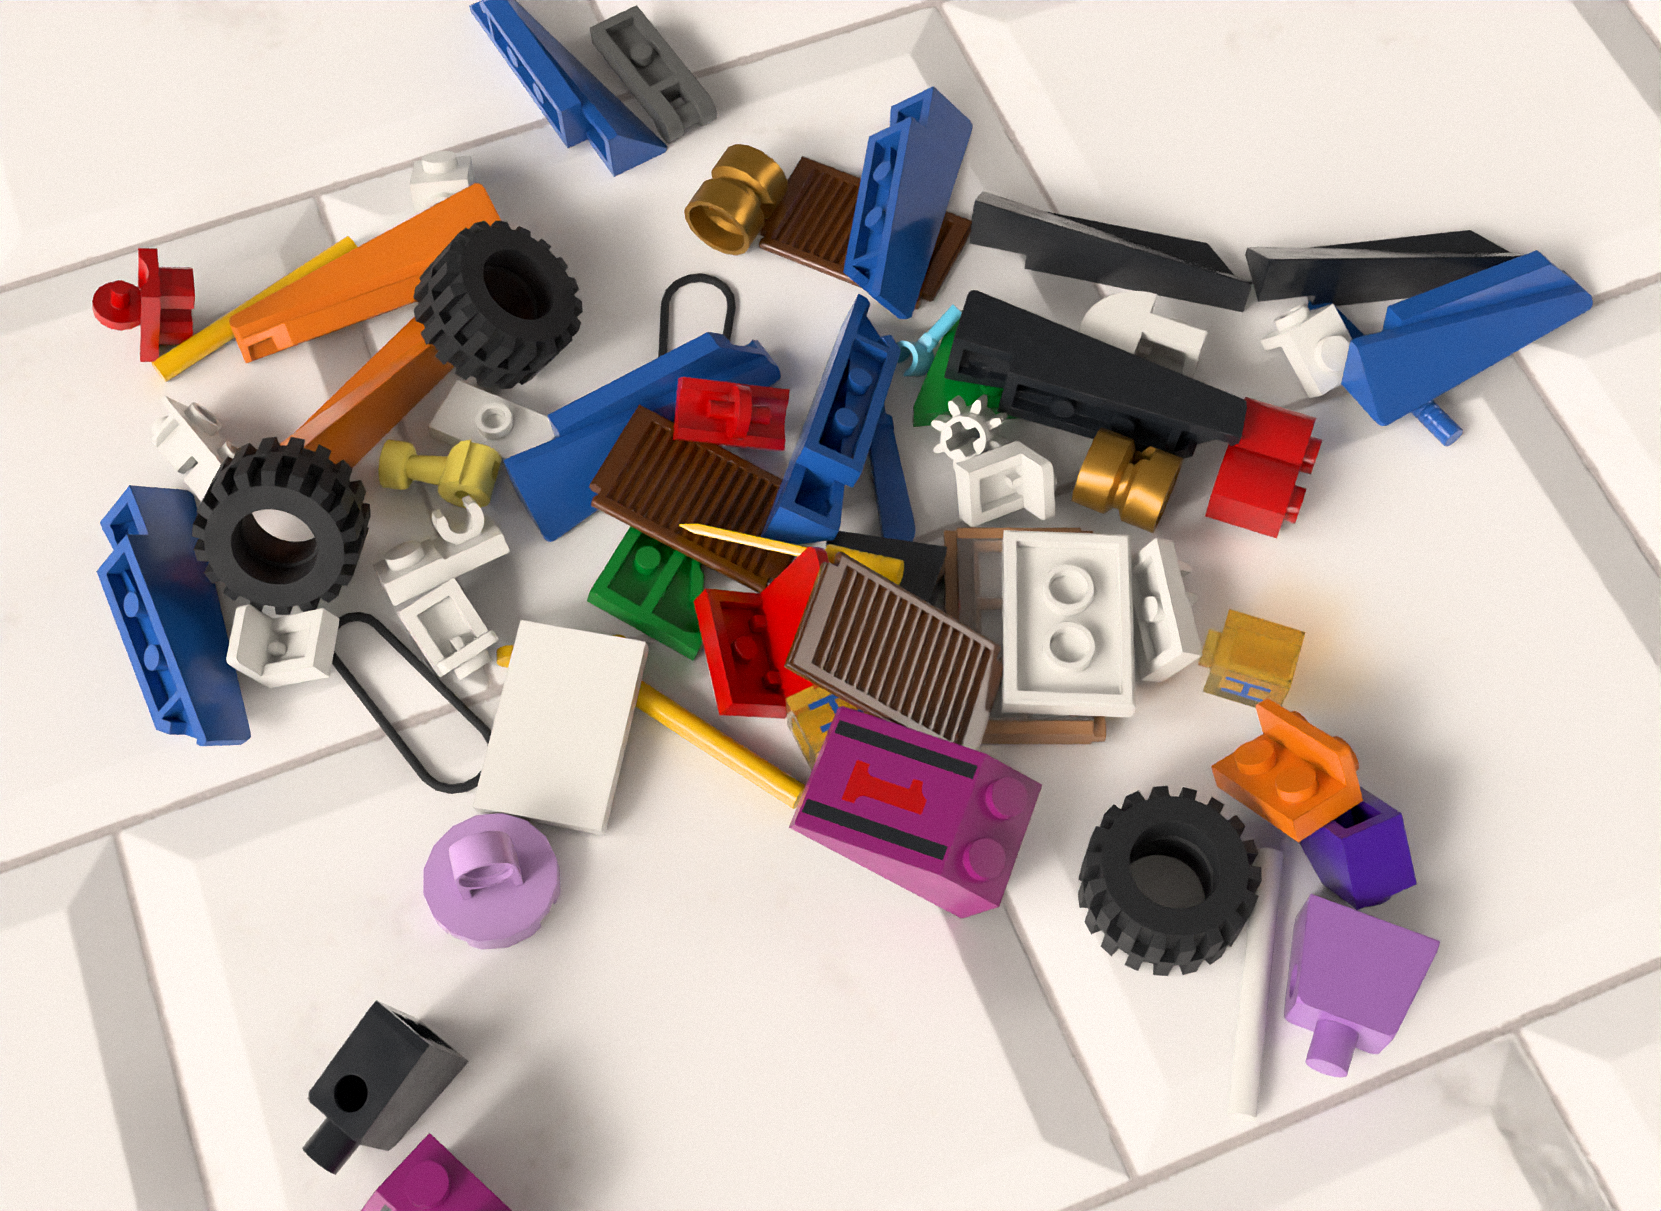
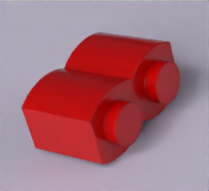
(1260, 473)

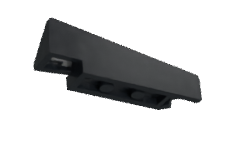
(1108, 253)
(1371, 268)
(1084, 383)

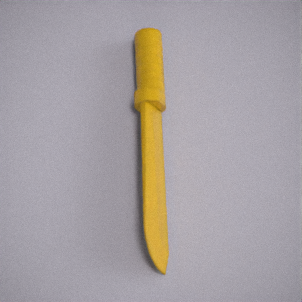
(886, 566)

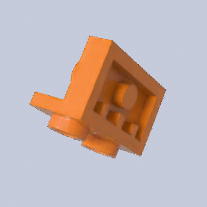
(1291, 773)

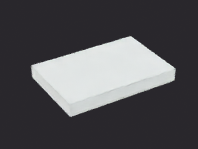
(1067, 624)
(561, 727)

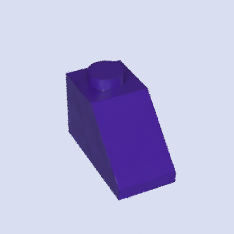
(1363, 853)

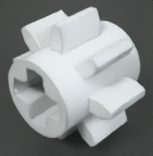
(969, 417)

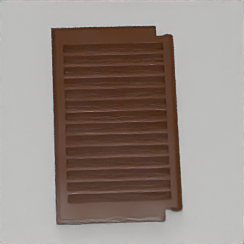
(817, 219)
(672, 482)
(895, 654)

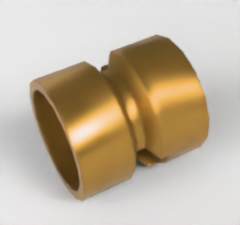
(737, 200)
(1126, 479)

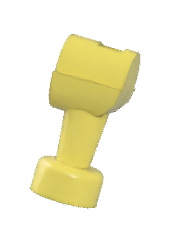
(465, 471)

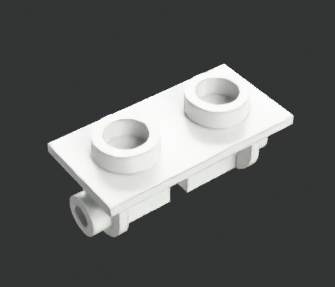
(191, 437)

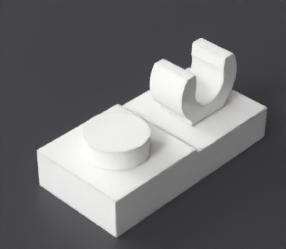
(424, 565)
(1162, 612)

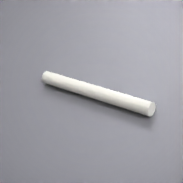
(1255, 990)

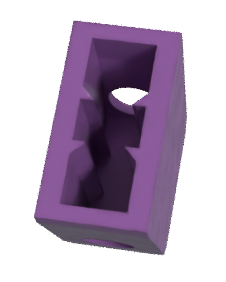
(1351, 981)

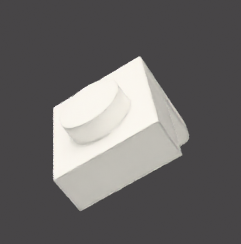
(438, 178)
(1314, 345)
(1004, 483)
(449, 630)
(284, 647)

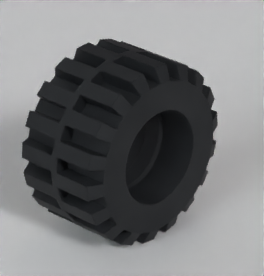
(497, 304)
(271, 568)
(1188, 833)

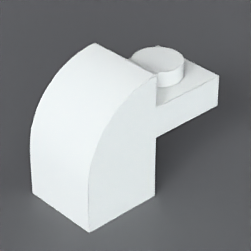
(1129, 324)

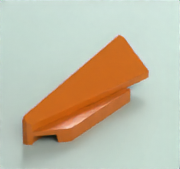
(361, 282)
(375, 397)

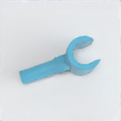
(923, 348)

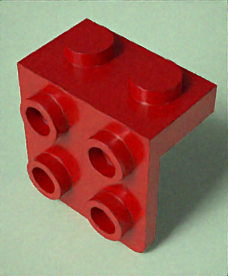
(751, 637)

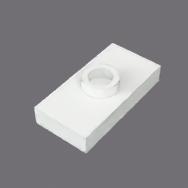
(488, 420)

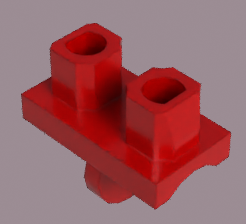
(158, 304)
(730, 414)

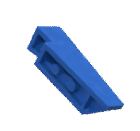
(565, 89)
(905, 198)
(1457, 333)
(835, 432)
(557, 474)
(171, 617)

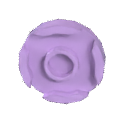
(491, 880)

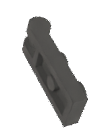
(653, 73)

